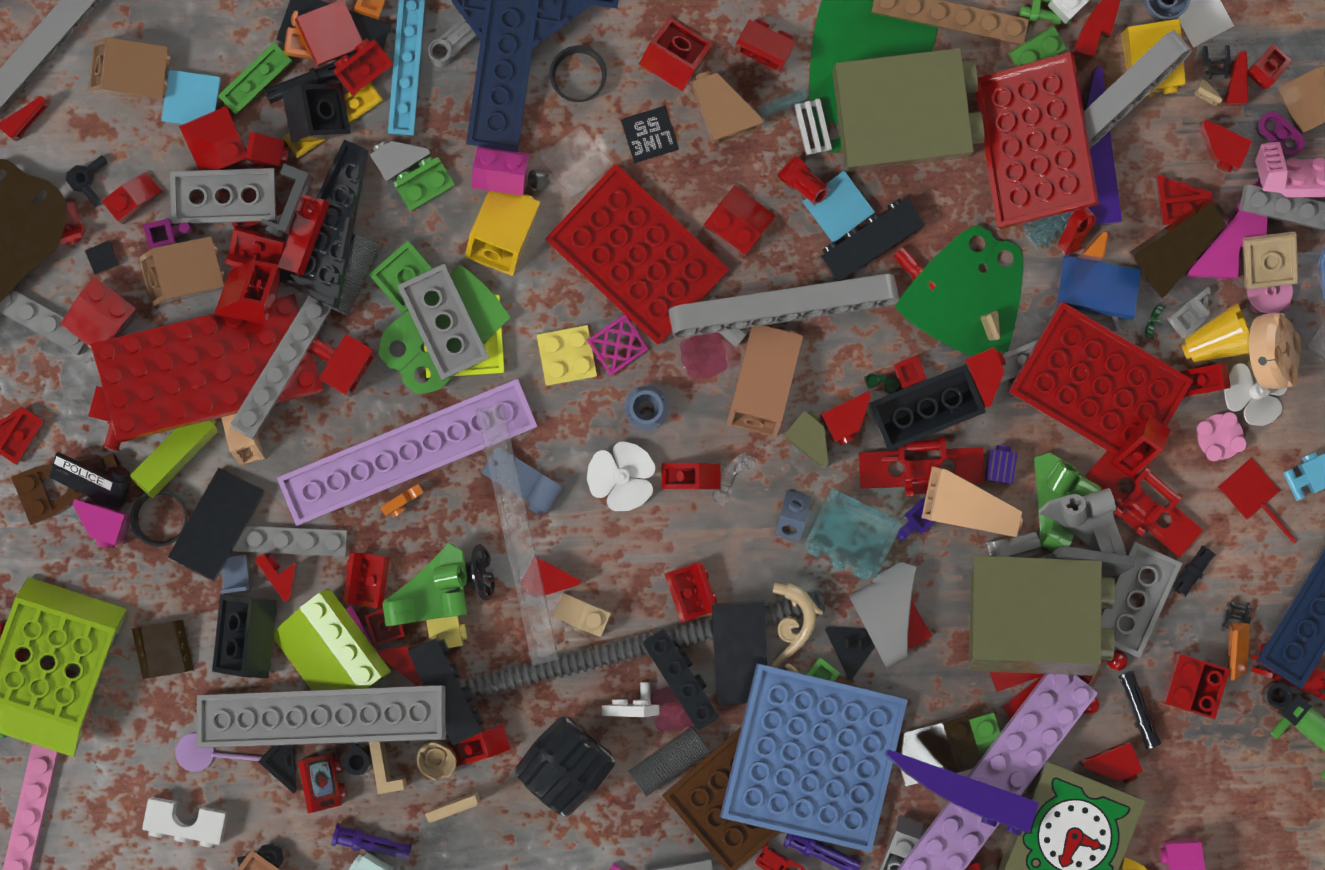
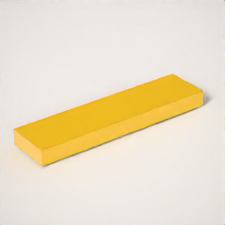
(356, 106)

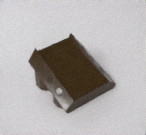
(163, 649)

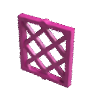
(600, 356)

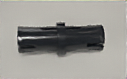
(1193, 571)

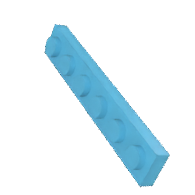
(406, 67)

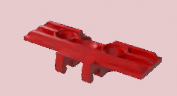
(916, 474)
(1140, 510)

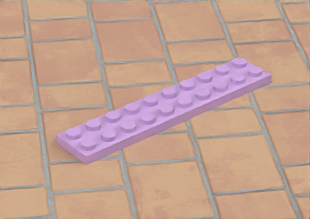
(400, 454)
(1008, 765)

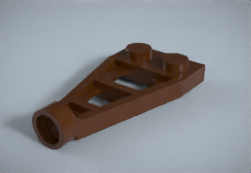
(34, 494)

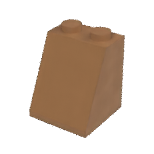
(128, 69)
(1306, 99)
(723, 109)
(181, 271)

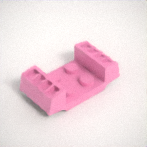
(1290, 176)

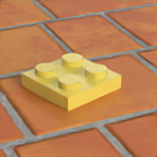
(566, 355)

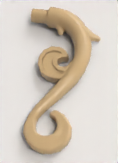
(797, 640)

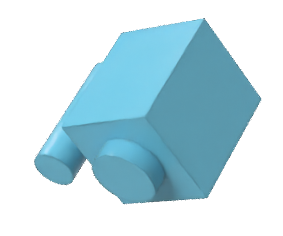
(1312, 475)

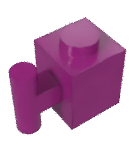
(164, 233)

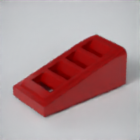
(1238, 84)
(21, 120)

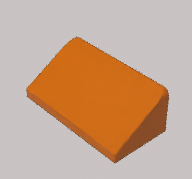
(1096, 249)
(1238, 649)

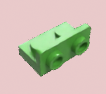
(423, 183)

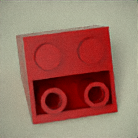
(250, 292)
(1195, 686)

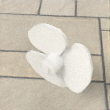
(1244, 387)
(628, 491)

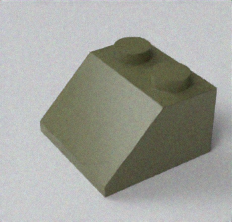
(809, 437)

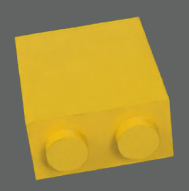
(1141, 38)
(502, 230)

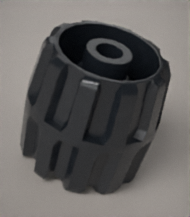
(564, 766)

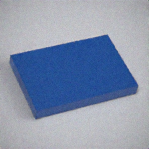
(1098, 287)

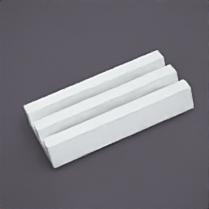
(817, 103)

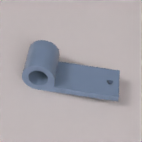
(536, 487)

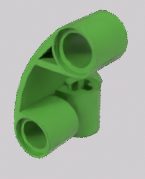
(1055, 480)
(432, 593)

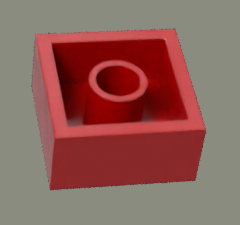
(379, 632)

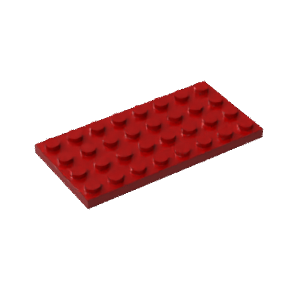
(193, 370)

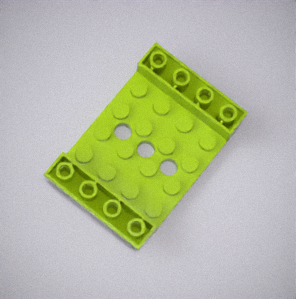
(72, 629)

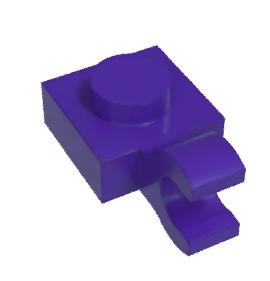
(915, 521)

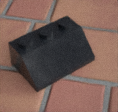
(244, 636)

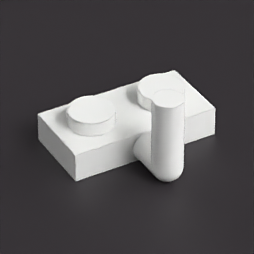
(639, 708)

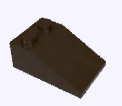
(943, 744)

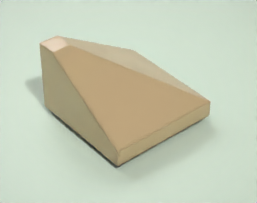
(1207, 93)
(991, 325)

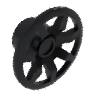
(477, 574)

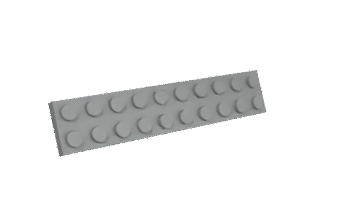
(321, 717)

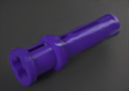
(403, 850)
(821, 851)

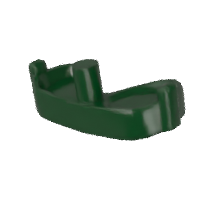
(1153, 320)
(873, 380)

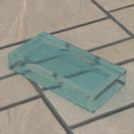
(782, 103)

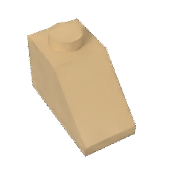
(582, 614)

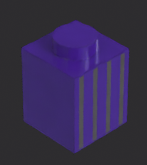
(1001, 465)

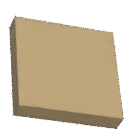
(1270, 260)
(453, 807)

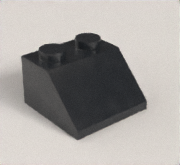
(316, 112)

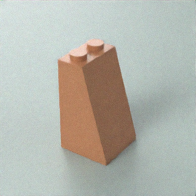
(765, 380)

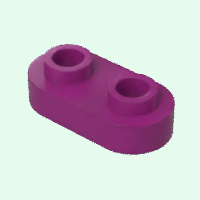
(1282, 132)

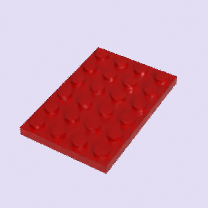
(1036, 141)
(635, 253)
(1096, 380)

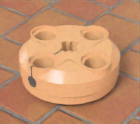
(1274, 351)

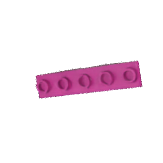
(1221, 256)

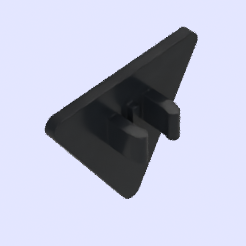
(851, 647)

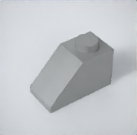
(397, 157)

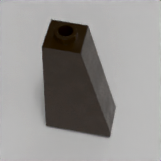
(1176, 247)

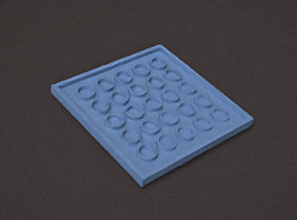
(813, 758)

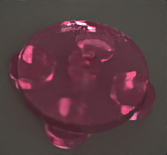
(703, 356)
(672, 714)

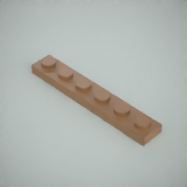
(956, 18)

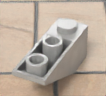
(901, 842)

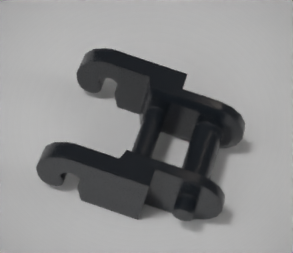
(1207, 63)
(1232, 605)

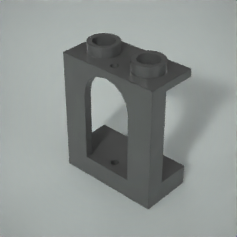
(301, 187)

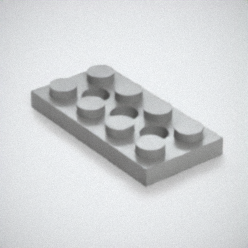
(210, 183)
(425, 319)
(1154, 595)

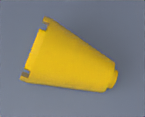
(1220, 337)

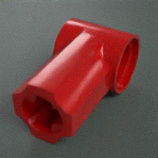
(799, 177)

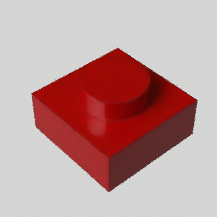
(909, 372)

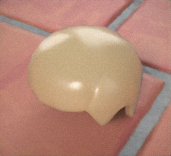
(436, 760)

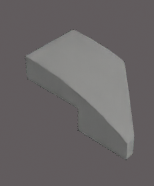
(1191, 315)

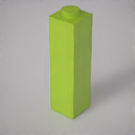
(172, 456)

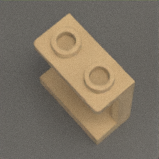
(381, 770)

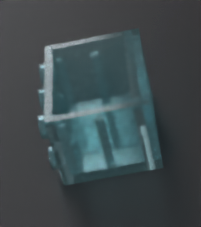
(851, 534)

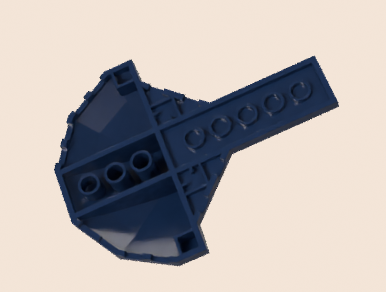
(507, 38)

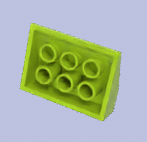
(329, 646)

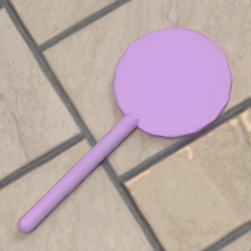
(198, 759)

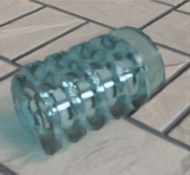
(1046, 229)

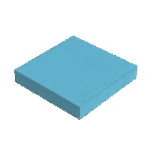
(189, 96)
(841, 208)

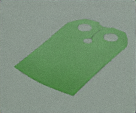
(483, 310)

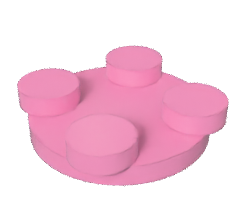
(1270, 299)
(1220, 436)

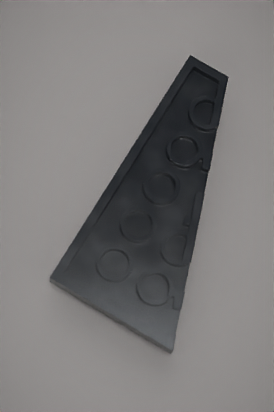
(330, 254)

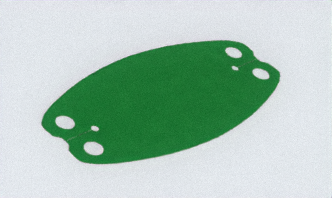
(852, 33)

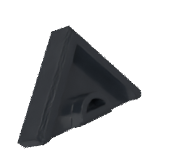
(281, 764)

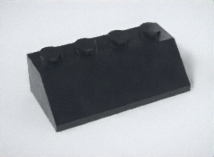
(926, 407)

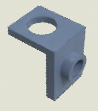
(793, 513)
(235, 575)

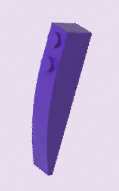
(1102, 157)
(971, 795)

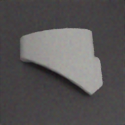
(1089, 519)
(886, 611)

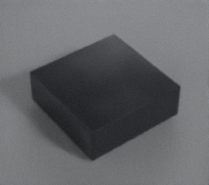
(102, 257)

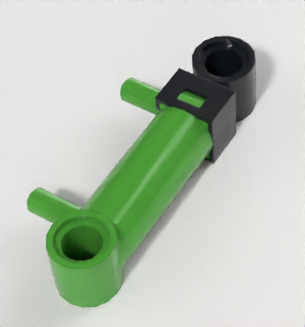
(1296, 712)

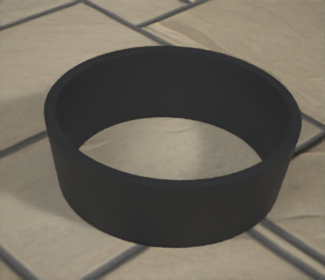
(572, 50)
(135, 524)

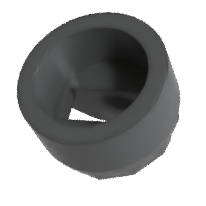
(537, 179)

